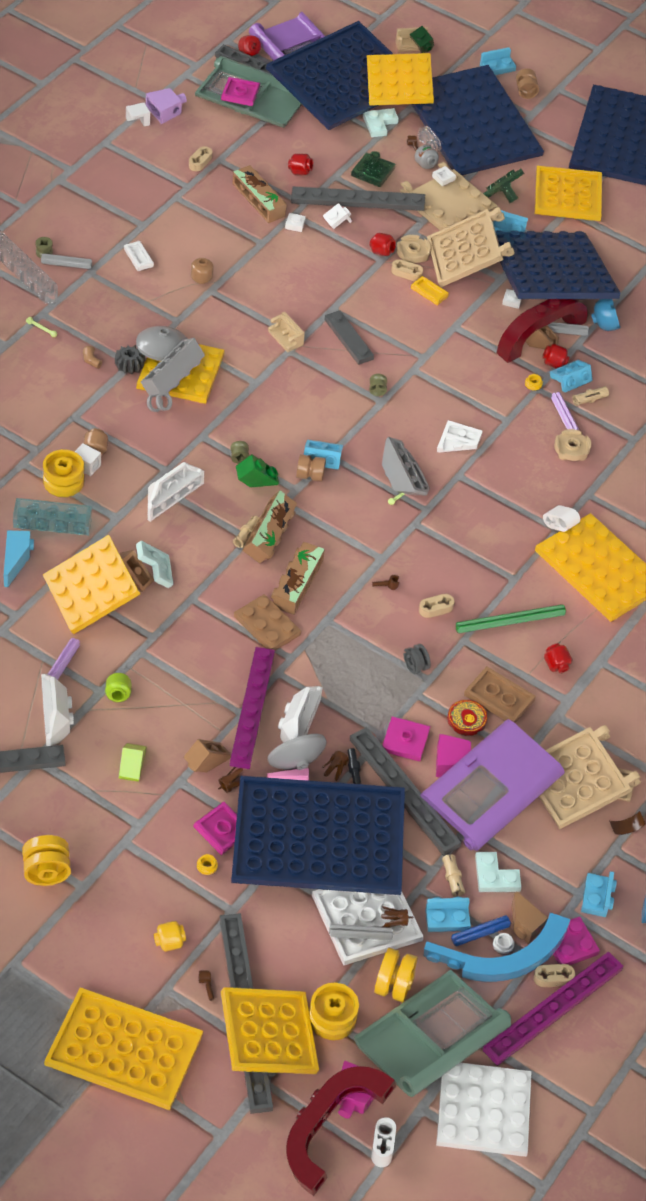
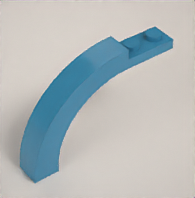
(508, 966)

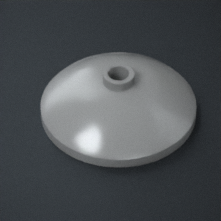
(158, 341)
(297, 752)

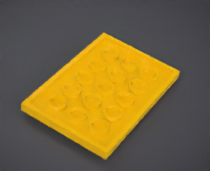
(597, 566)
(124, 1048)

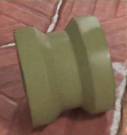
(43, 245)
(378, 384)
(239, 451)

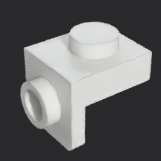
(337, 216)

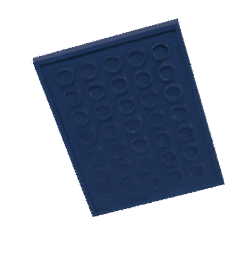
(331, 74)
(477, 122)
(613, 135)
(555, 266)
(319, 835)

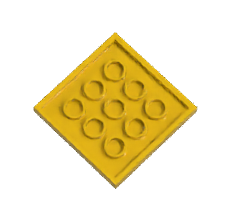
(400, 79)
(568, 193)
(200, 380)
(91, 584)
(269, 1031)

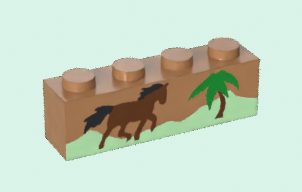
(259, 194)
(270, 527)
(298, 577)

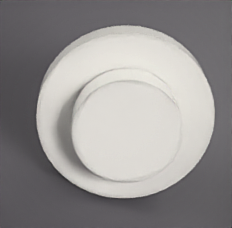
(503, 943)

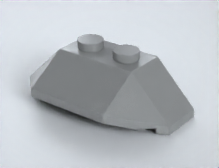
(403, 469)

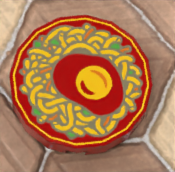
(467, 717)

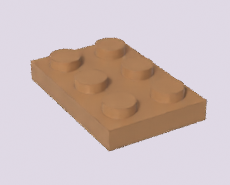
(267, 623)
(499, 695)

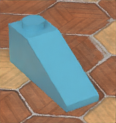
(16, 553)

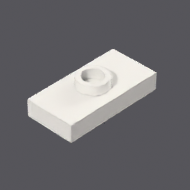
(138, 256)

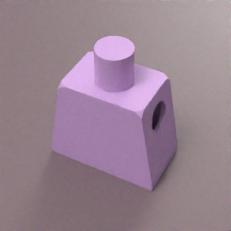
(165, 104)

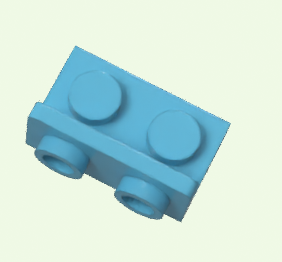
(498, 60)
(511, 223)
(572, 375)
(330, 451)
(597, 894)
(447, 914)

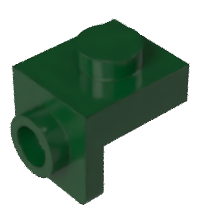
(422, 39)

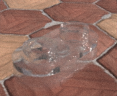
(428, 137)

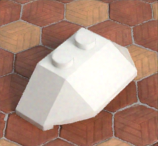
(173, 488)
(56, 710)
(300, 713)

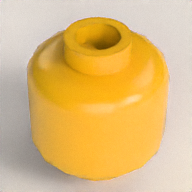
(170, 936)

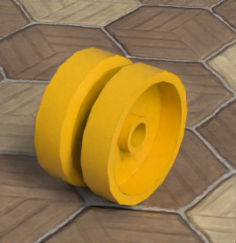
(63, 473)
(46, 860)
(398, 975)
(333, 1011)

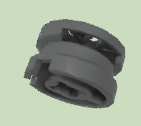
(417, 658)

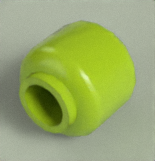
(118, 687)

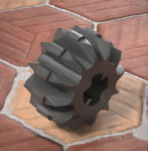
(129, 359)

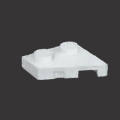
(458, 438)

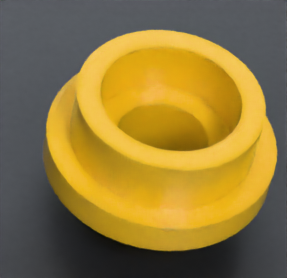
(533, 382)
(207, 859)

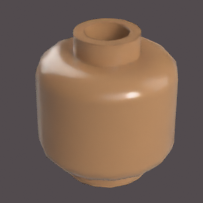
(202, 270)
(97, 440)

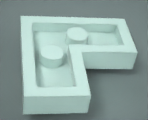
(377, 119)
(158, 560)
(491, 878)

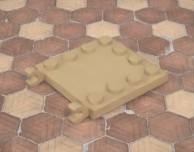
(450, 202)
(467, 247)
(589, 778)

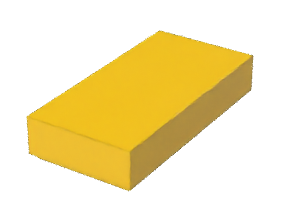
(429, 290)

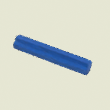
(481, 930)

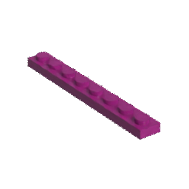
(252, 708)
(552, 1008)

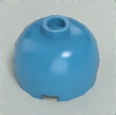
(605, 315)

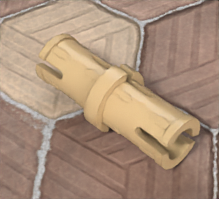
(581, 398)
(245, 532)
(453, 875)

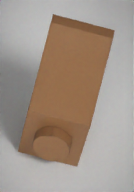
(542, 338)
(137, 570)
(206, 755)
(526, 919)

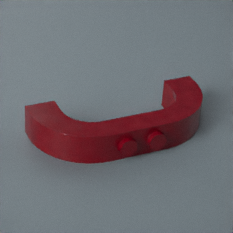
(516, 334)
(322, 1104)

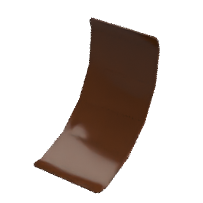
(628, 825)

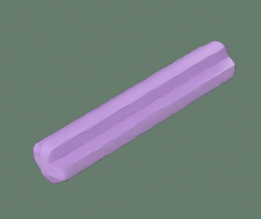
(564, 411)
(64, 658)

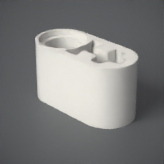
(561, 518)
(385, 1140)

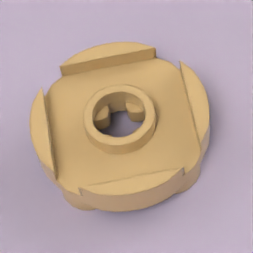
(421, 247)
(574, 453)

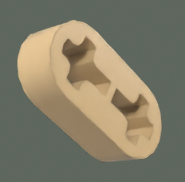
(197, 161)
(406, 270)
(436, 606)
(553, 975)

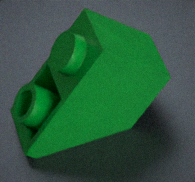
(256, 472)

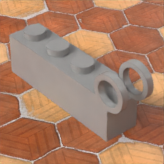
(171, 371)

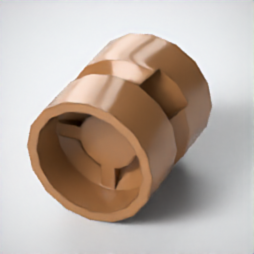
(527, 83)
(311, 467)

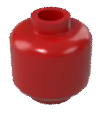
(249, 45)
(300, 164)
(382, 244)
(555, 356)
(558, 658)

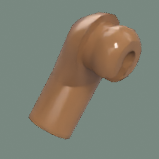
(88, 354)

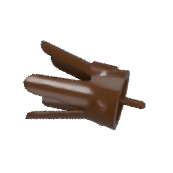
(338, 760)
(227, 783)
(399, 916)

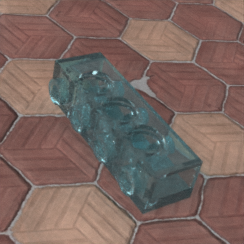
(52, 516)

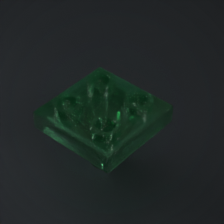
(373, 169)
(503, 184)

